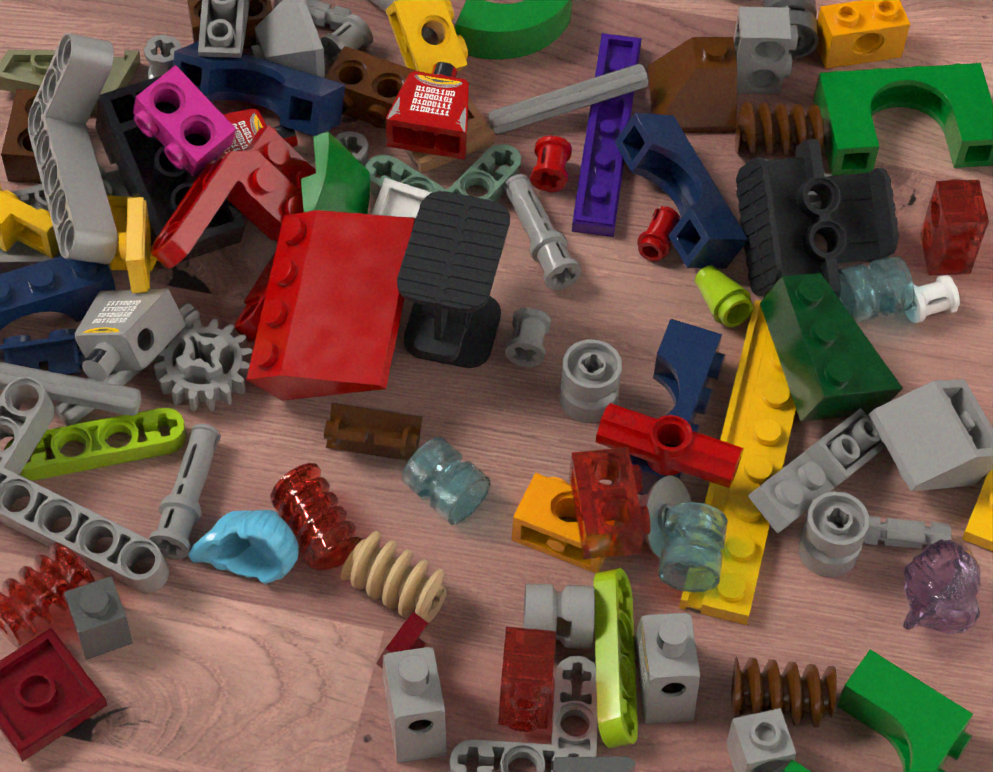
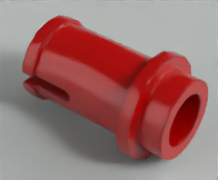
(655, 242)

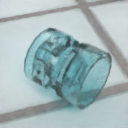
(881, 288)
(451, 485)
(692, 547)

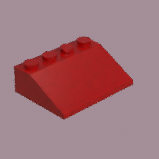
(331, 305)

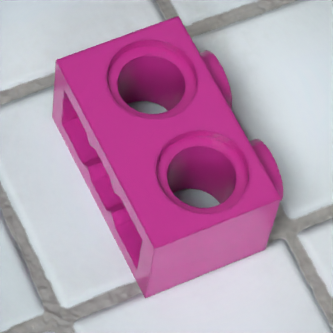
(193, 116)

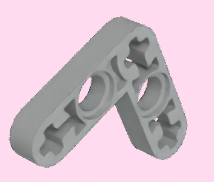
(561, 743)

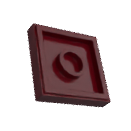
(43, 694)

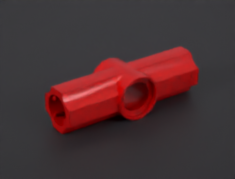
(693, 454)

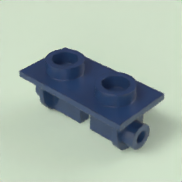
(58, 350)

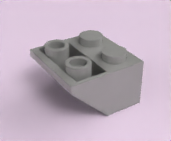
(937, 436)

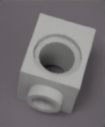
(760, 742)

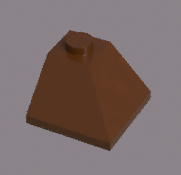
(697, 85)

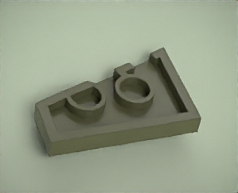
(28, 67)

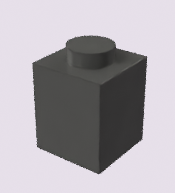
(98, 617)

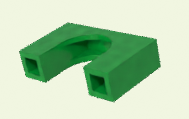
(947, 93)
(906, 712)

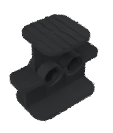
(781, 223)
(451, 276)

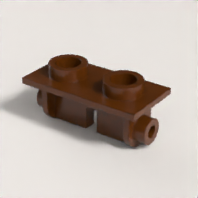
(373, 431)

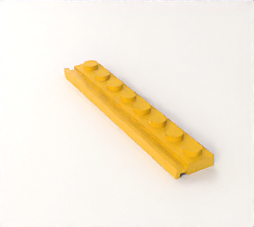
(761, 423)

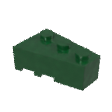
(824, 351)

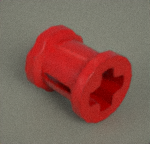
(551, 163)

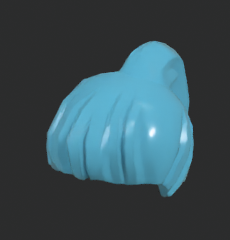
(249, 545)

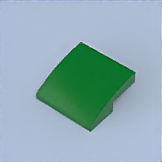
(339, 180)

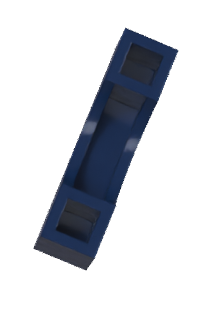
(297, 97)
(662, 153)
(52, 286)
(684, 367)

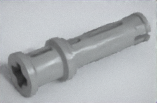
(547, 244)
(181, 507)

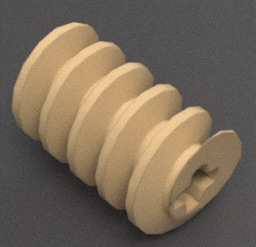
(394, 578)

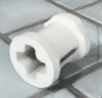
(934, 299)

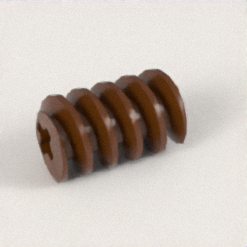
(777, 127)
(784, 691)

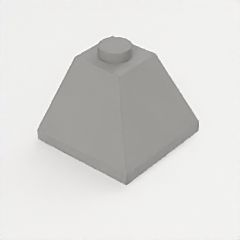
(290, 38)

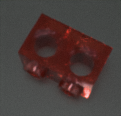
(953, 227)
(599, 503)
(526, 678)

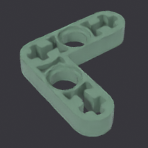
(478, 174)

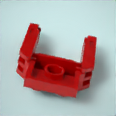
(261, 185)

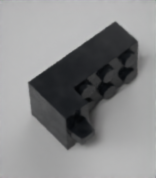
(152, 175)

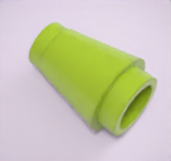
(725, 298)

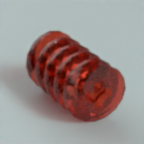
(314, 517)
(40, 590)

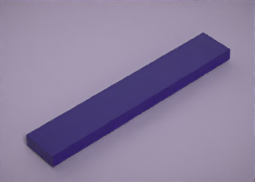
(601, 160)

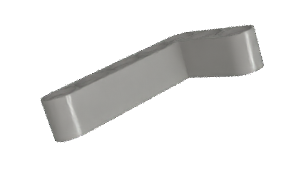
(65, 150)
(47, 507)

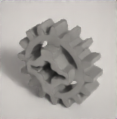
(203, 365)

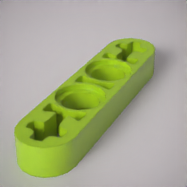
(97, 451)
(615, 658)

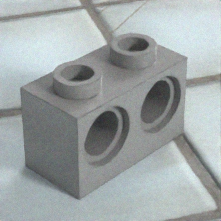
(763, 48)

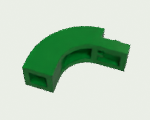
(511, 29)

